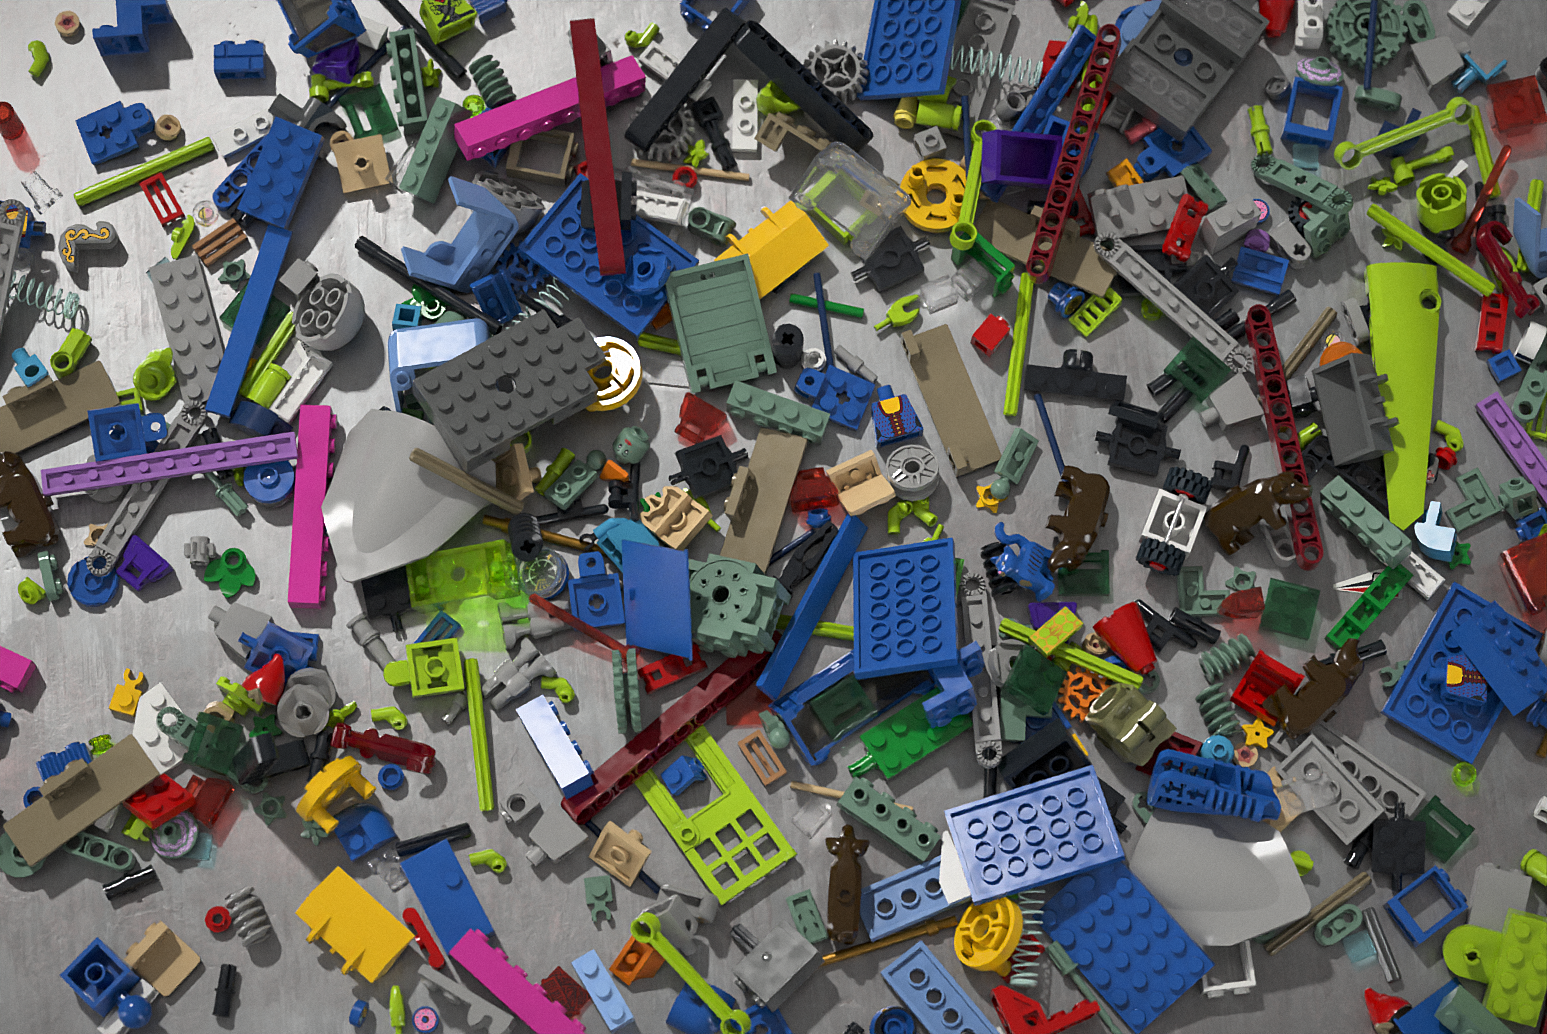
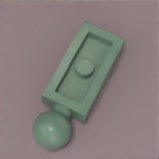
(1013, 462)
(575, 480)
(774, 730)

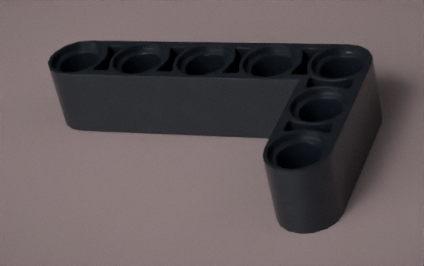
(1325, 461)
(263, 759)

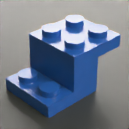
(132, 27)
(956, 690)

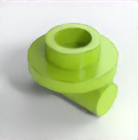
(30, 591)
(1302, 862)

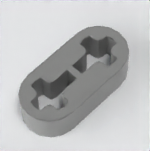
(1355, 321)

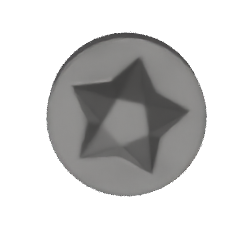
(1278, 87)

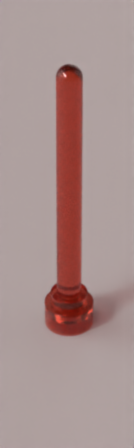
(1462, 242)
(582, 626)

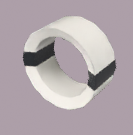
(1530, 342)

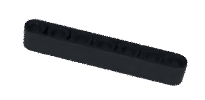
(684, 80)
(802, 86)

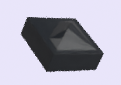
(706, 111)

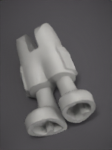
(540, 623)
(513, 682)

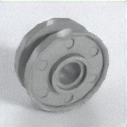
(913, 459)

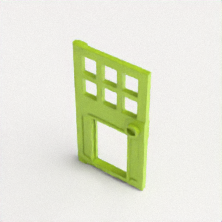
(711, 819)

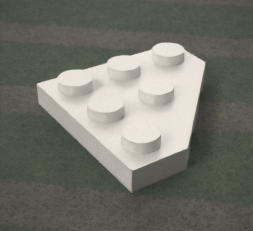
(159, 747)

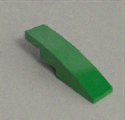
(1369, 605)

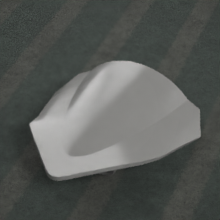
(388, 508)
(1220, 875)

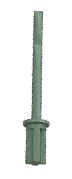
(226, 492)
(1066, 966)

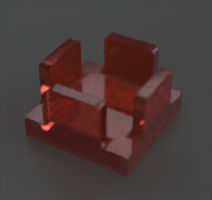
(1515, 106)

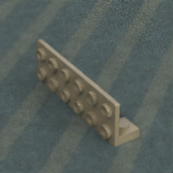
(777, 127)
(951, 399)

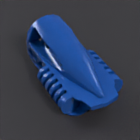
(1211, 788)

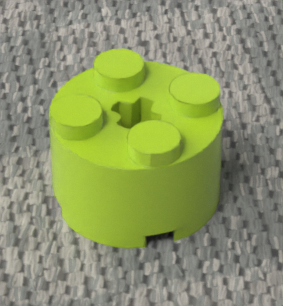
(1441, 202)

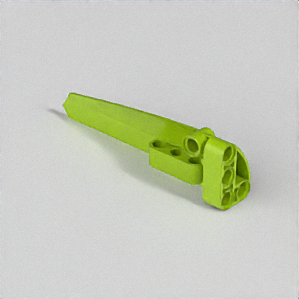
(1405, 349)

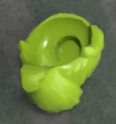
(774, 100)
(155, 374)

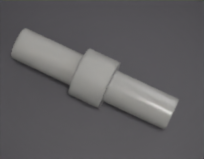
(855, 364)
(459, 703)

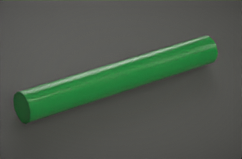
(830, 306)

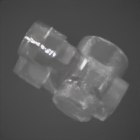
(45, 196)
(388, 866)

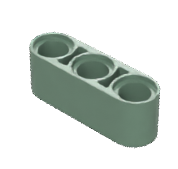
(108, 858)

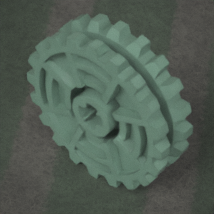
(1350, 39)
(626, 691)

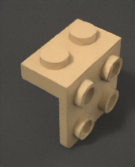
(860, 483)
(162, 958)

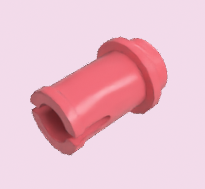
(1140, 131)

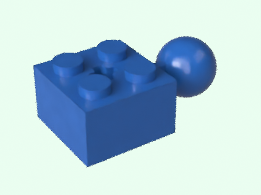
(113, 986)

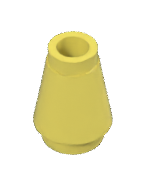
(906, 112)

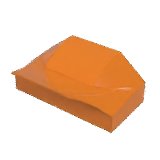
(636, 961)

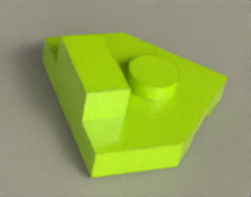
(238, 698)

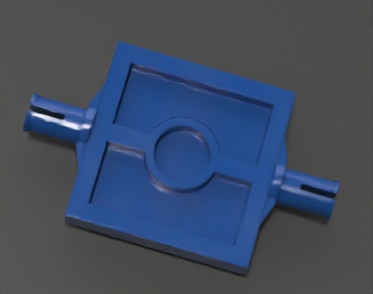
(274, 641)

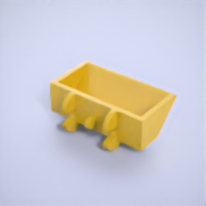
(777, 246)
(354, 925)

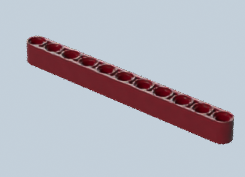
(1074, 141)
(597, 147)
(1283, 424)
(666, 733)

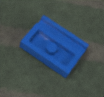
(1260, 271)
(496, 297)

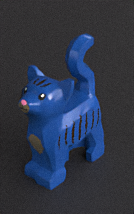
(1029, 567)

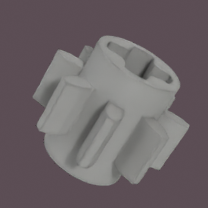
(199, 550)

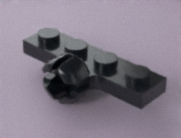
(1075, 379)

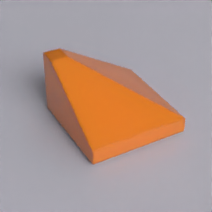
(613, 472)

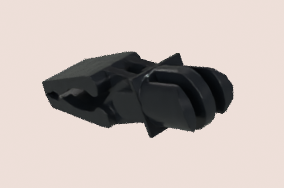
(796, 569)

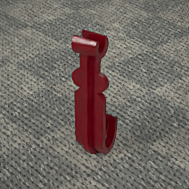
(1503, 268)
(398, 750)

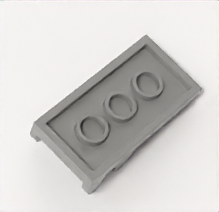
(1136, 207)
(1355, 803)
(480, 1012)

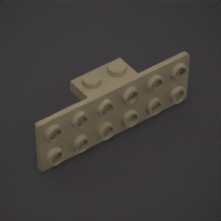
(1076, 260)
(53, 406)
(762, 497)
(80, 798)

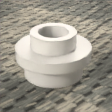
(813, 353)

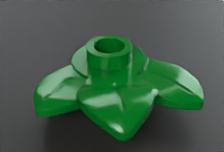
(427, 301)
(230, 576)

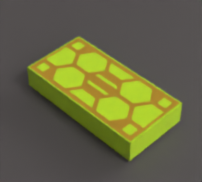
(1055, 632)

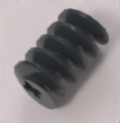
(787, 345)
(525, 536)
(1004, 585)

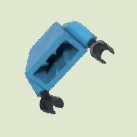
(613, 531)

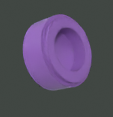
(1257, 240)

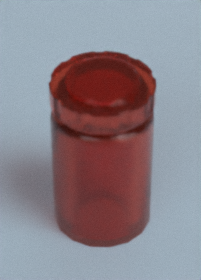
(10, 123)

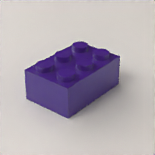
(1019, 158)

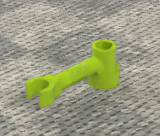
(320, 86)
(1403, 171)

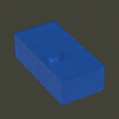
(446, 894)

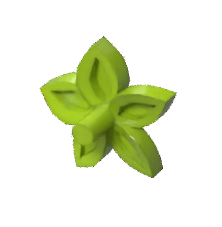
(430, 74)
(696, 153)
(1384, 185)
(1392, 239)

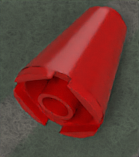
(1278, 14)
(1128, 638)

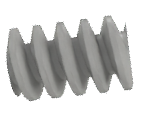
(247, 917)

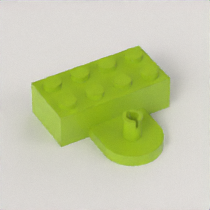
(1507, 961)

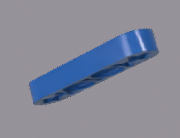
(243, 168)

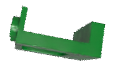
(1003, 278)

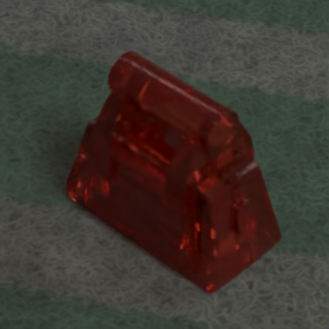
(701, 416)
(813, 491)
(1243, 604)
(210, 799)

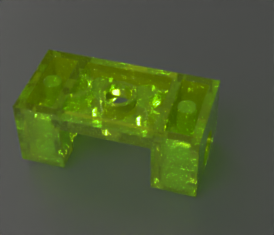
(488, 572)

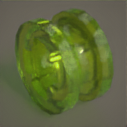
(477, 101)
(1148, 316)
(100, 744)
(1471, 771)

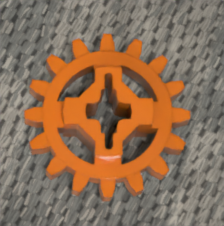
(1074, 692)

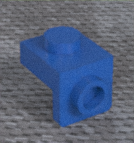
(1531, 524)
(683, 774)

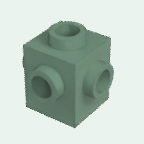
(1518, 497)

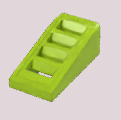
(1116, 302)

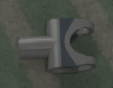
(311, 116)

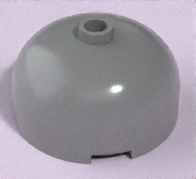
(523, 205)
(329, 313)

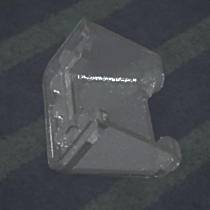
(852, 196)

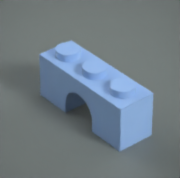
(602, 991)

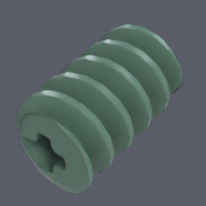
(489, 82)
(1226, 657)
(1217, 711)

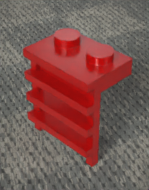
(1260, 681)

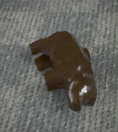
(1250, 504)
(27, 507)
(1081, 519)
(1320, 695)
(845, 885)

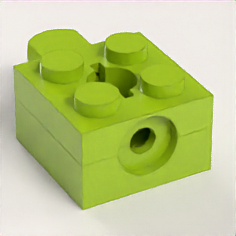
(429, 668)

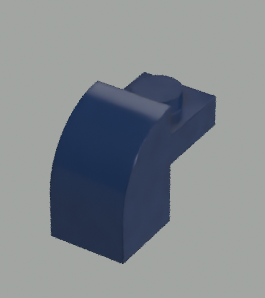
(1404, 148)
(258, 420)

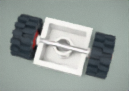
(1174, 521)

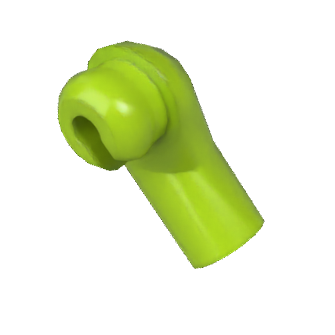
(642, 39)
(40, 56)
(1452, 435)
(921, 510)
(898, 513)
(560, 686)
(391, 715)
(490, 858)

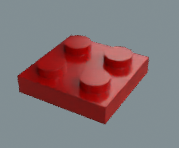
(159, 801)

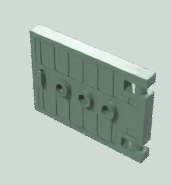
(719, 322)

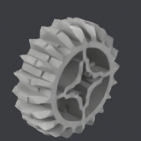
(845, 56)
(675, 142)

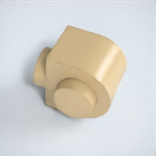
(219, 710)

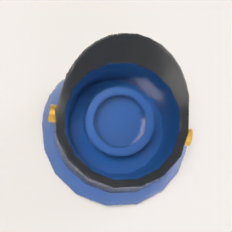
(893, 1021)

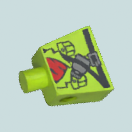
(446, 18)

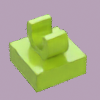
(134, 828)

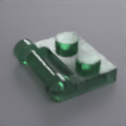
(375, 109)
(1203, 364)
(1086, 581)
(838, 701)
(221, 746)
(1438, 839)

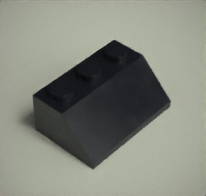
(1043, 756)

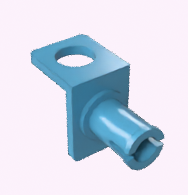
(1475, 73)
(28, 368)

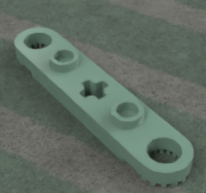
(1314, 191)
(1533, 387)
(183, 733)

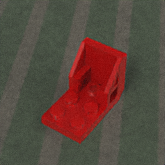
(1017, 1009)

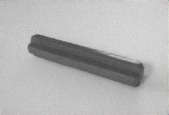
(1381, 945)

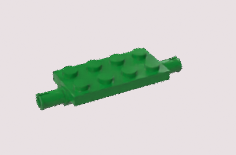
(905, 739)

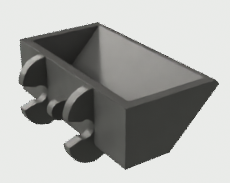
(1353, 409)

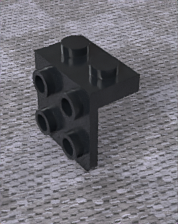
(624, 190)

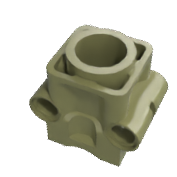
(1129, 723)

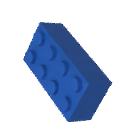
(281, 173)
(1503, 657)

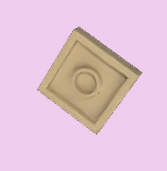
(361, 163)
(513, 473)
(620, 853)

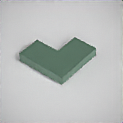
(1479, 502)
(1192, 596)
(1013, 717)

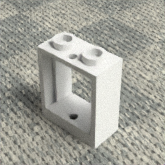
(1238, 987)

